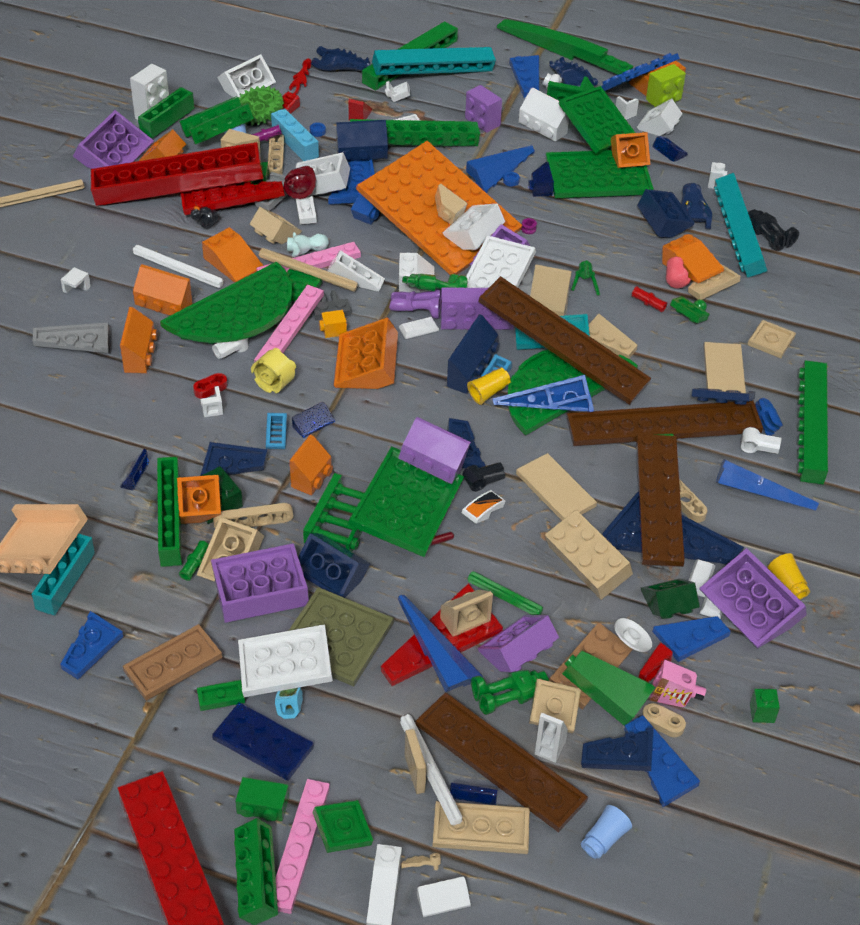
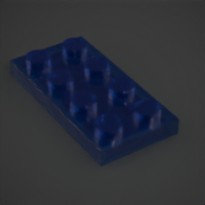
(263, 741)

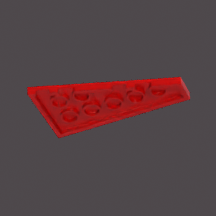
(230, 195)
(411, 659)

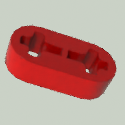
(206, 387)

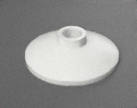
(633, 635)

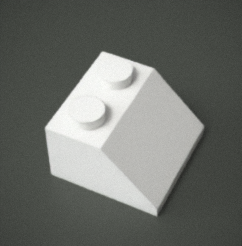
(661, 119)
(412, 264)

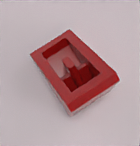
(358, 109)

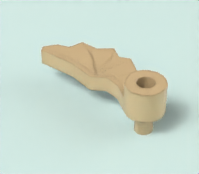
(416, 861)

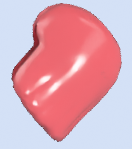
(676, 274)

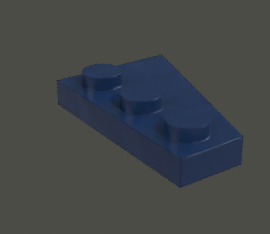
(721, 396)
(462, 429)
(234, 458)
(621, 753)

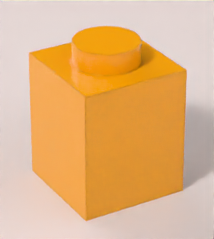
(333, 323)

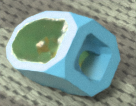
(289, 702)

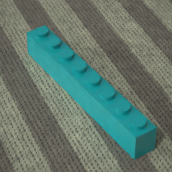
(433, 60)
(741, 226)

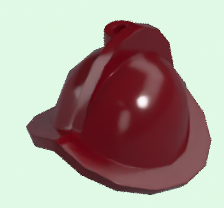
(300, 182)

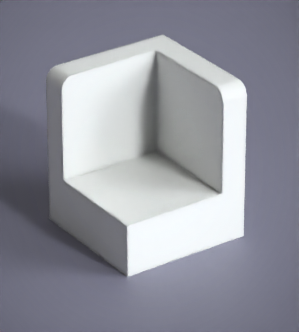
(627, 109)
(75, 278)
(213, 405)

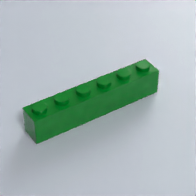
(168, 512)

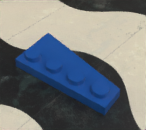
(526, 72)
(668, 773)

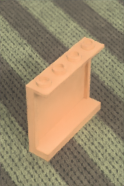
(39, 537)

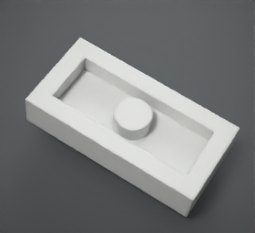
(306, 210)

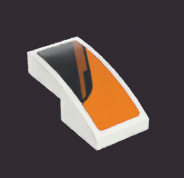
(482, 506)

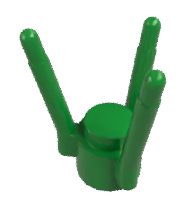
(585, 271)

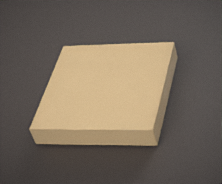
(771, 339)
(556, 701)
(415, 761)

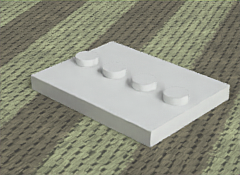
(499, 259)
(284, 660)

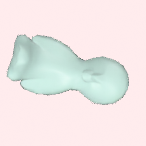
(302, 244)

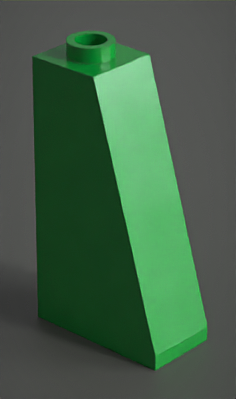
(608, 686)

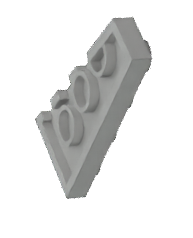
(74, 337)

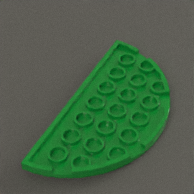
(236, 310)
(538, 371)

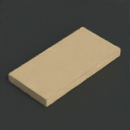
(724, 366)
(555, 487)
(483, 828)

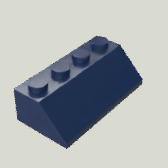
(472, 355)

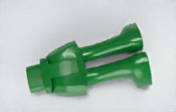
(430, 283)
(519, 682)

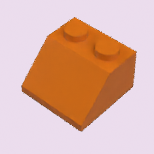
(167, 145)
(310, 466)
(198, 498)

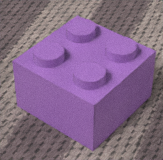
(484, 108)

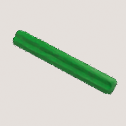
(505, 593)

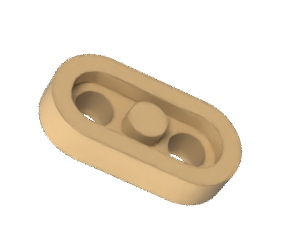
(663, 720)

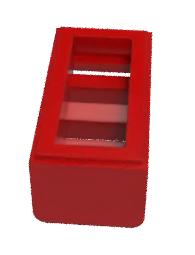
(291, 102)
(655, 661)

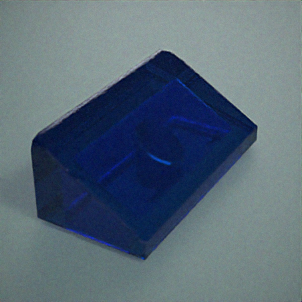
(669, 149)
(312, 419)
(136, 471)
(473, 793)

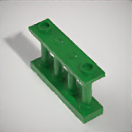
(216, 120)
(321, 514)

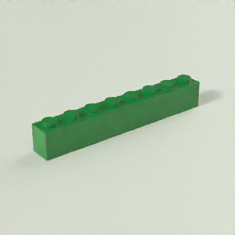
(437, 37)
(813, 423)

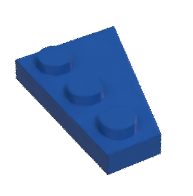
(691, 636)
(91, 644)

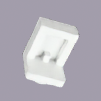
(398, 92)

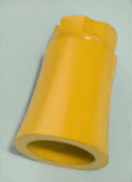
(488, 385)
(787, 571)

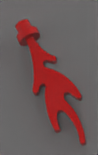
(300, 77)

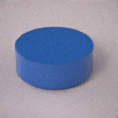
(317, 129)
(511, 179)

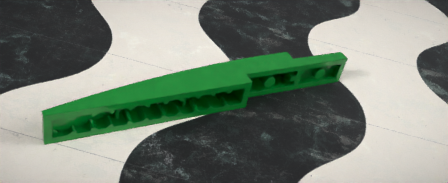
(565, 45)

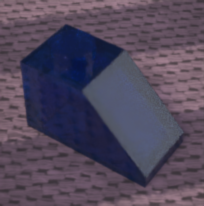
(541, 181)

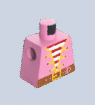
(675, 685)

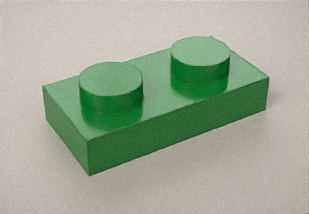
(220, 695)

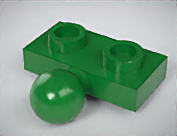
(694, 311)

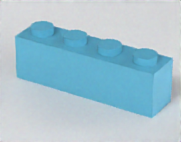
(296, 135)

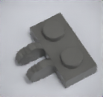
(334, 305)

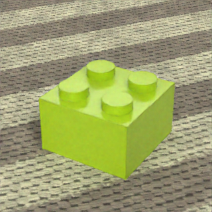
(665, 85)

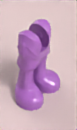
(411, 301)

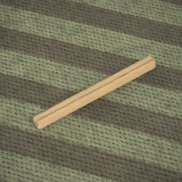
(41, 193)
(308, 269)

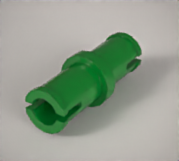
(194, 561)

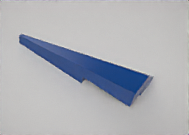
(491, 169)
(562, 395)
(743, 479)
(446, 660)

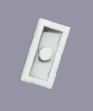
(443, 896)

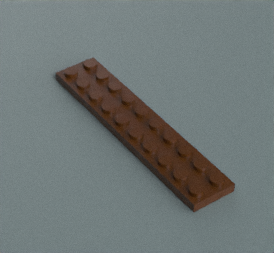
(565, 340)
(680, 420)

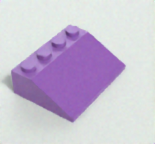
(112, 143)
(259, 582)
(754, 599)

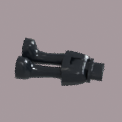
(766, 223)

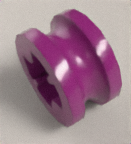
(529, 226)

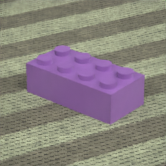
(461, 309)

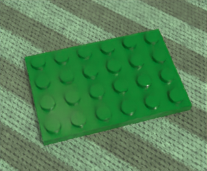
(595, 175)
(404, 504)

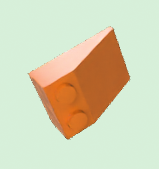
(230, 255)
(695, 256)

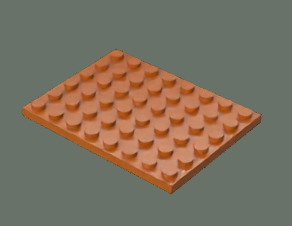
(407, 198)

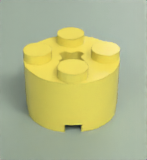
(273, 371)

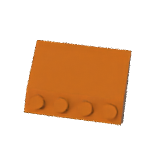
(367, 356)

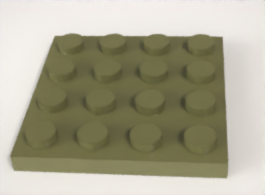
(351, 631)

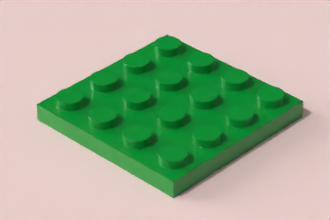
(595, 117)

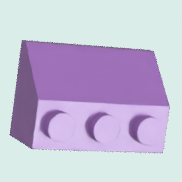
(434, 450)
(519, 642)

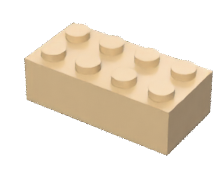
(589, 554)

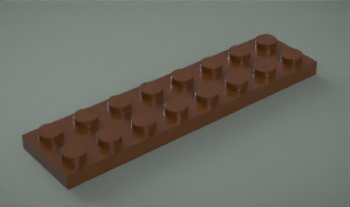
(659, 501)
(502, 762)

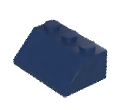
(362, 139)
(664, 213)
(331, 565)

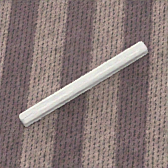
(178, 266)
(434, 775)

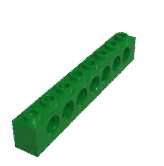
(435, 132)

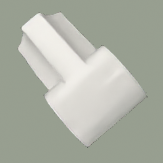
(224, 349)
(754, 441)

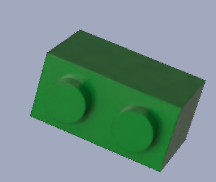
(262, 799)

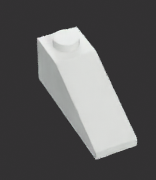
(352, 269)
(550, 737)
(384, 885)

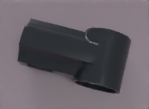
(479, 477)

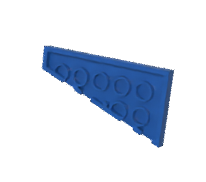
(637, 71)
(359, 171)

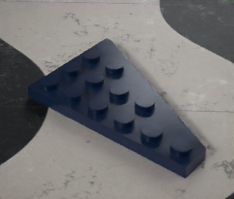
(697, 539)

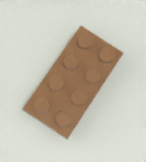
(598, 643)
(172, 662)

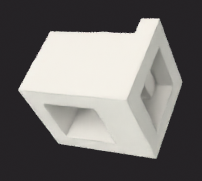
(717, 171)

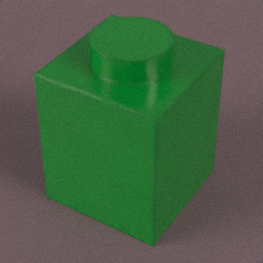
(764, 705)

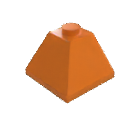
(631, 149)

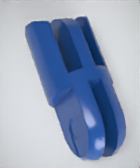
(768, 416)

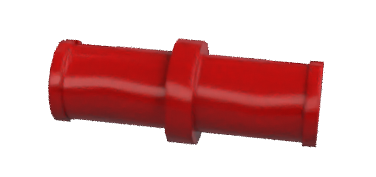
(649, 299)

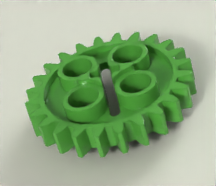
(262, 103)

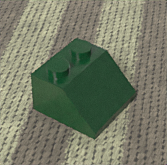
(229, 492)
(671, 597)

